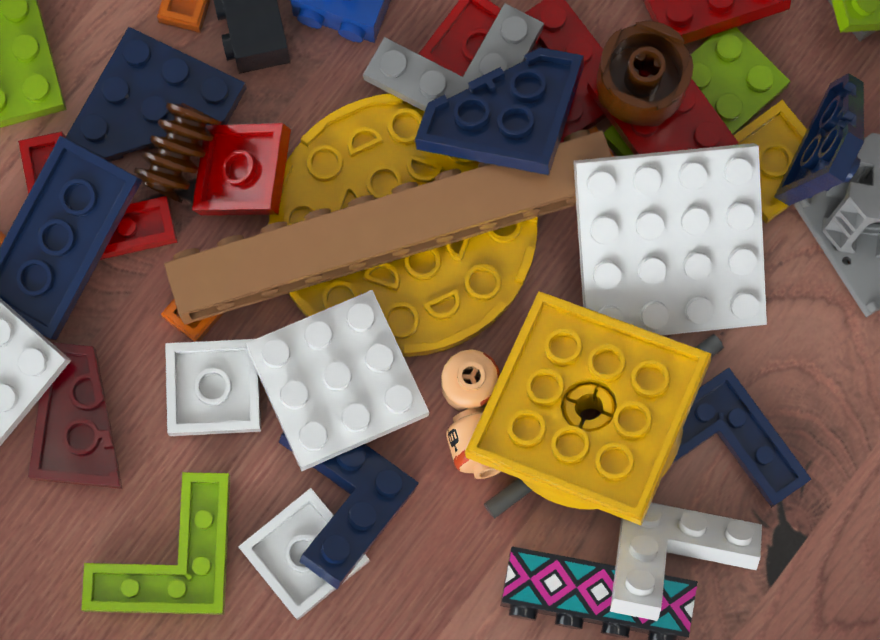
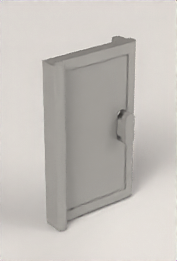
(863, 272)

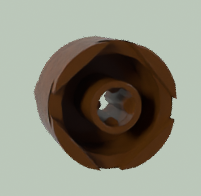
(637, 98)

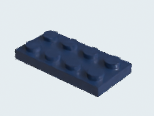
(62, 234)

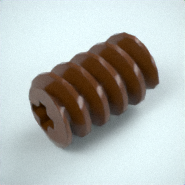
(176, 149)

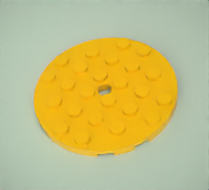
(427, 297)

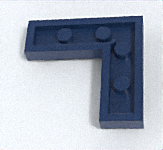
(729, 411)
(376, 497)

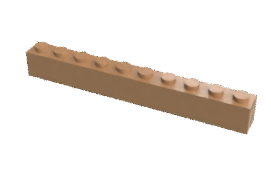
(373, 231)

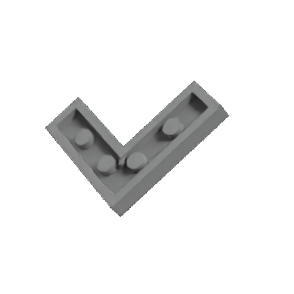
(422, 80)

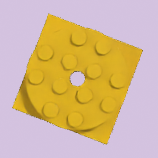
(579, 362)

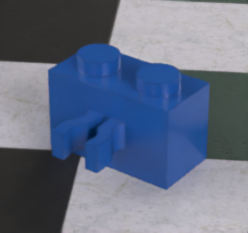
(351, 18)

